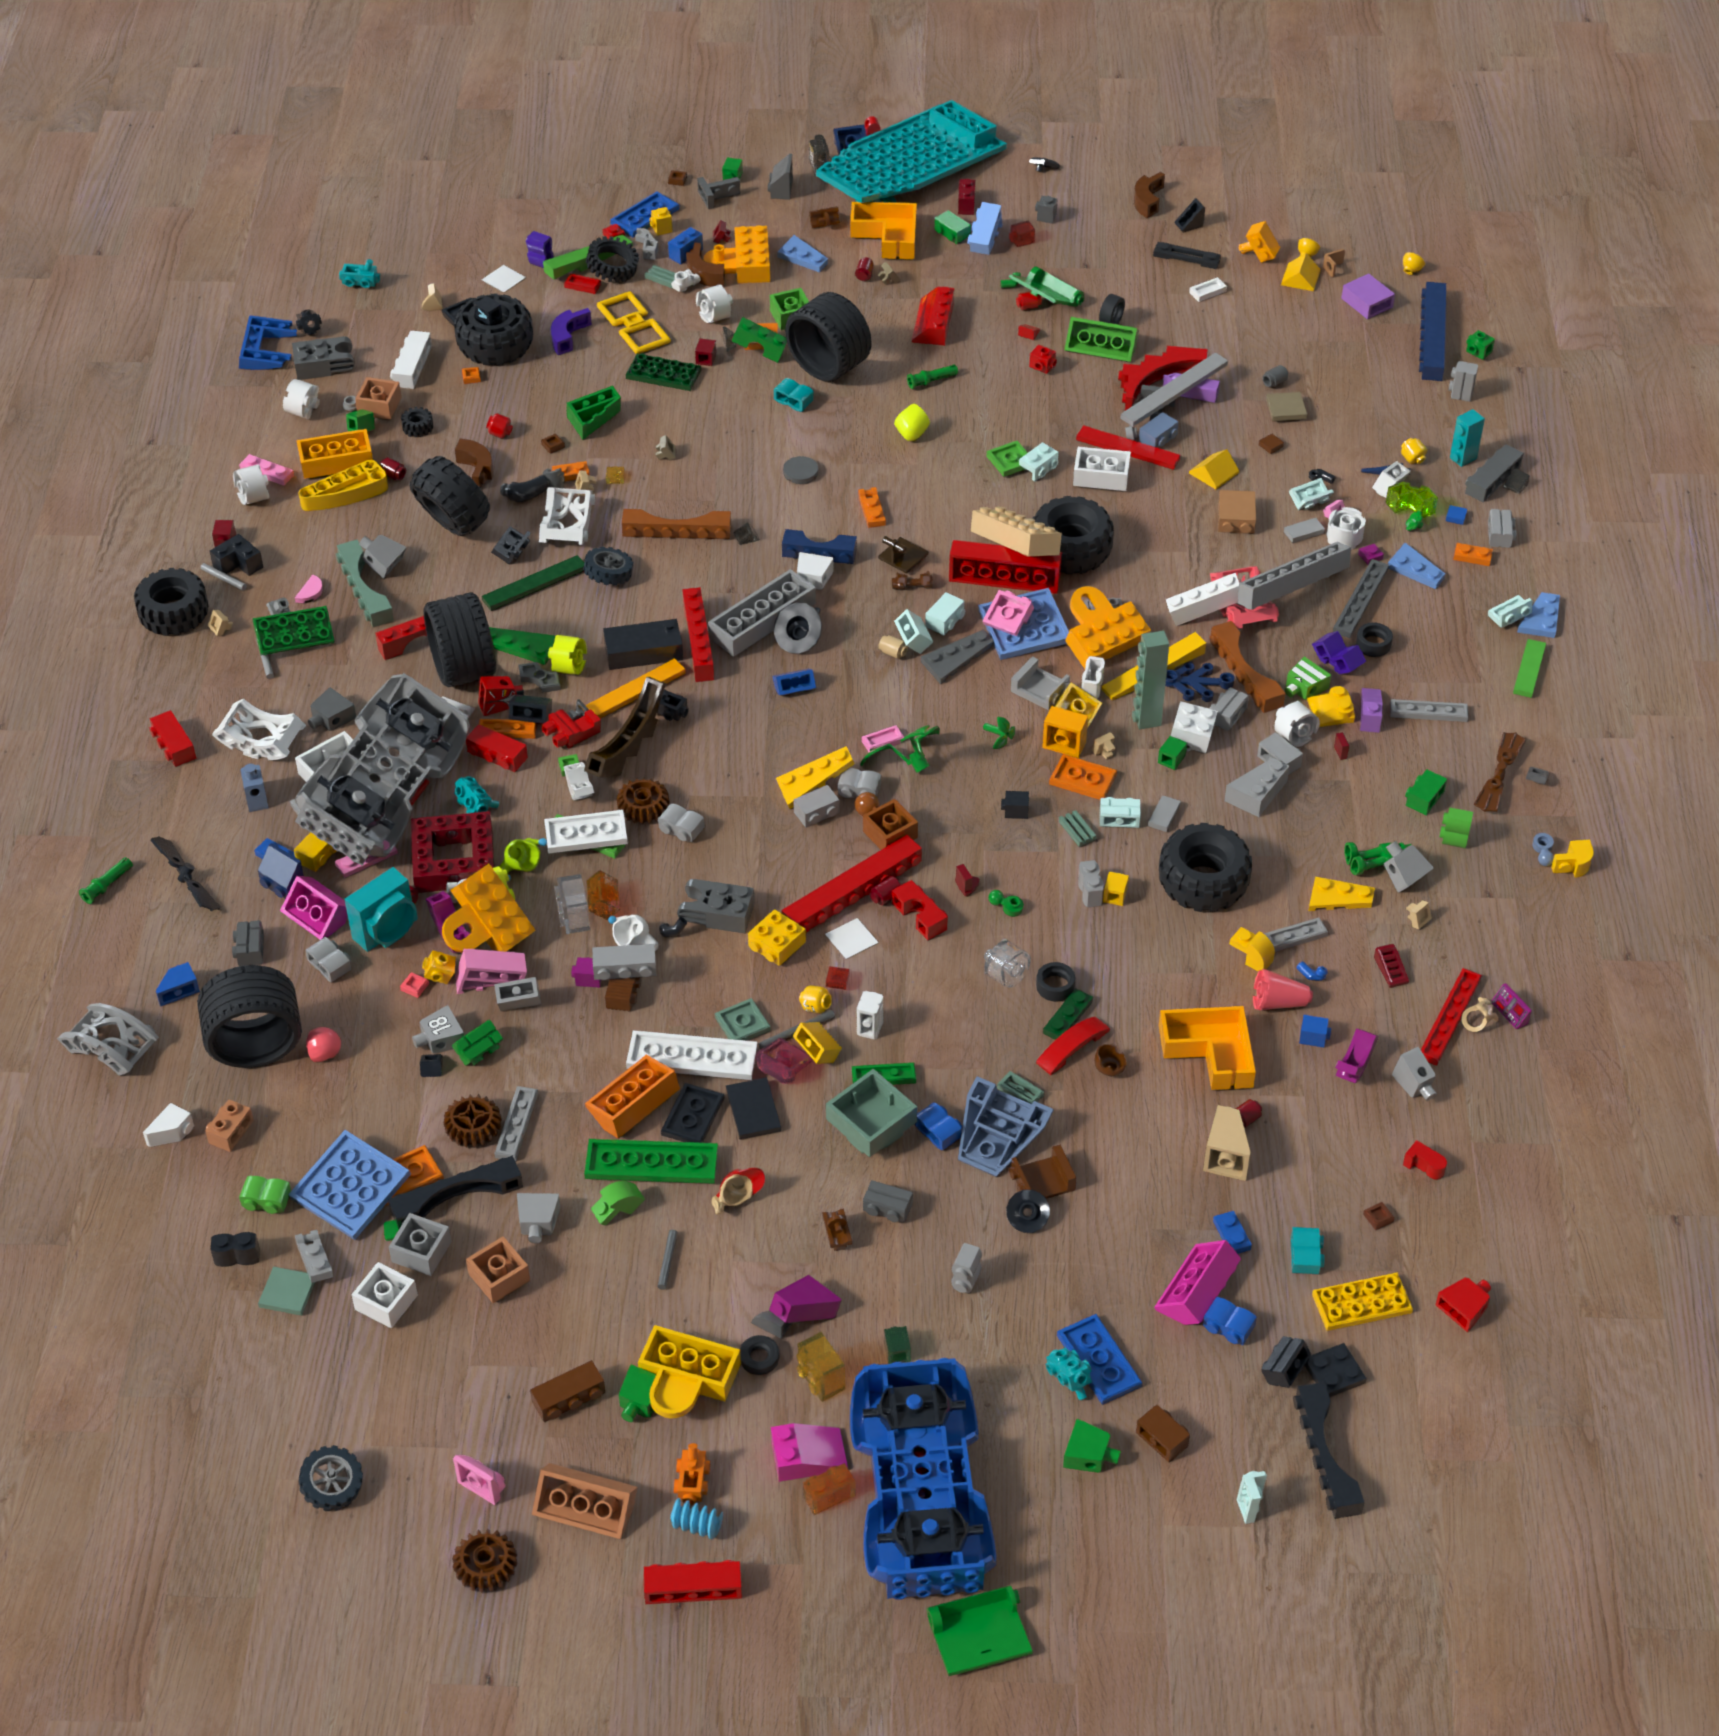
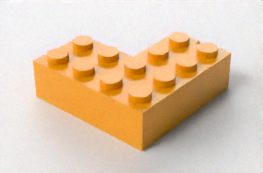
(888, 221)
(1214, 1034)

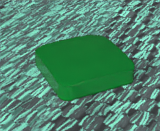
(390, 1230)

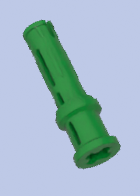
(925, 377)
(99, 885)

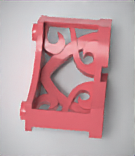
(1239, 614)

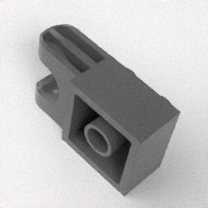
(322, 357)
(718, 905)

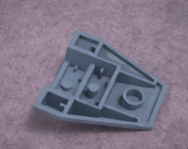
(998, 1127)

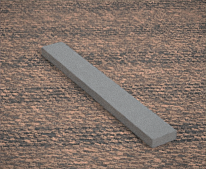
(1174, 389)

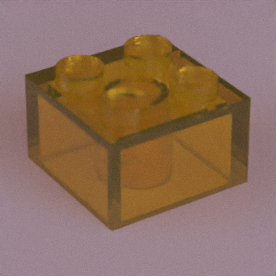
(821, 1366)

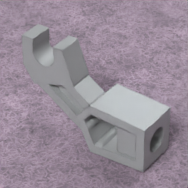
(650, 245)

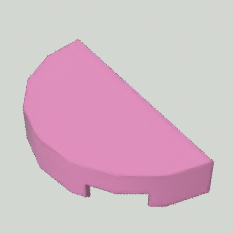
(310, 590)

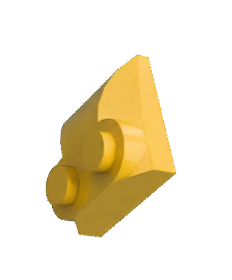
(1079, 701)
(1333, 707)

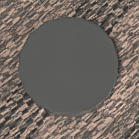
(800, 469)

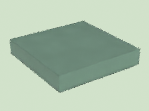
(742, 1021)
(286, 1291)

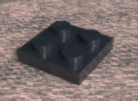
(1336, 1369)

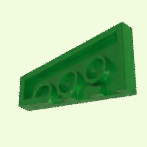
(523, 644)

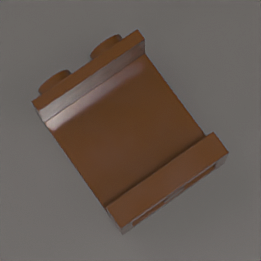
(1047, 1176)

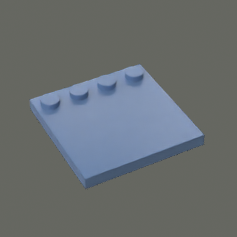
(1042, 631)
(349, 1184)

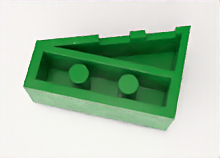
(593, 410)

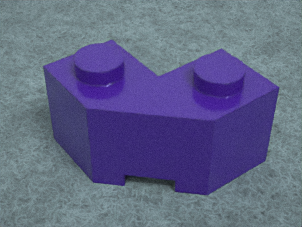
(1333, 650)

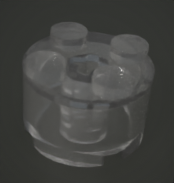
(1006, 963)

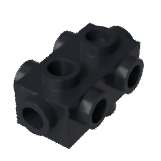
(673, 706)

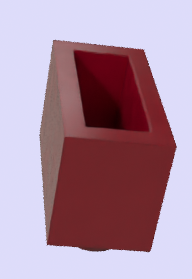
(966, 197)

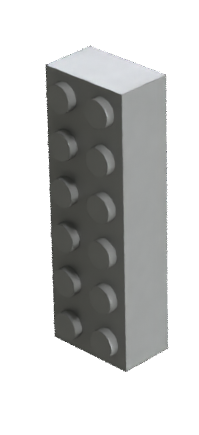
(756, 614)

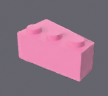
(487, 968)

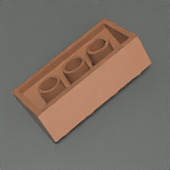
(584, 1500)

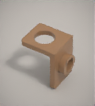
(1332, 259)

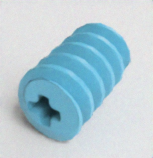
(695, 1519)

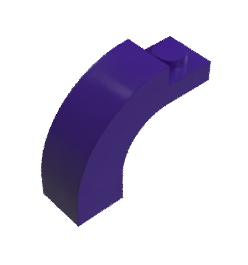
(566, 324)

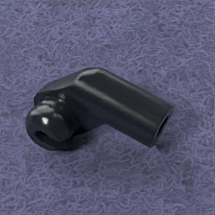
(1319, 473)
(672, 931)

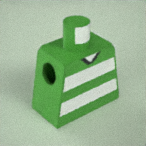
(1307, 679)

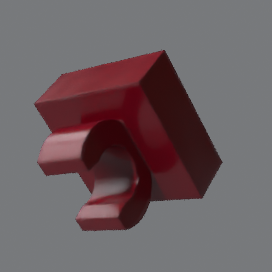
(720, 232)

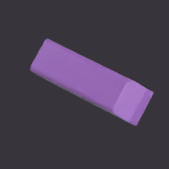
(1205, 391)

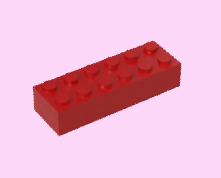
(1003, 567)

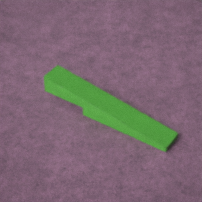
(574, 260)

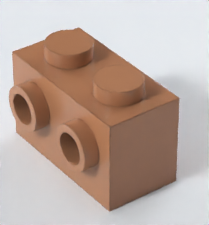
(229, 1125)

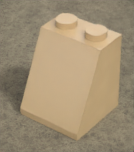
(1227, 1145)

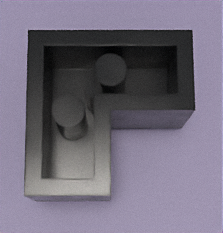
(236, 553)

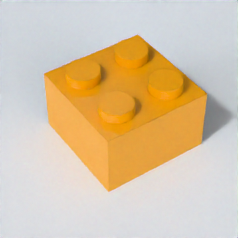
(1065, 731)

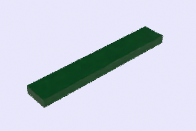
(533, 583)

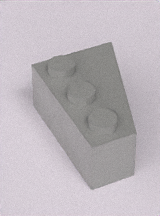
(1257, 787)

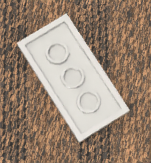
(585, 831)

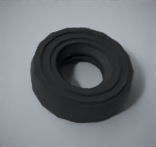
(759, 1342)

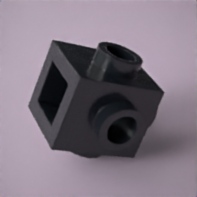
(303, 319)

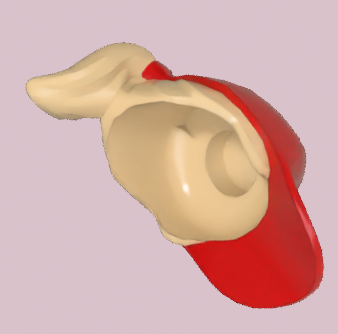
(738, 1187)

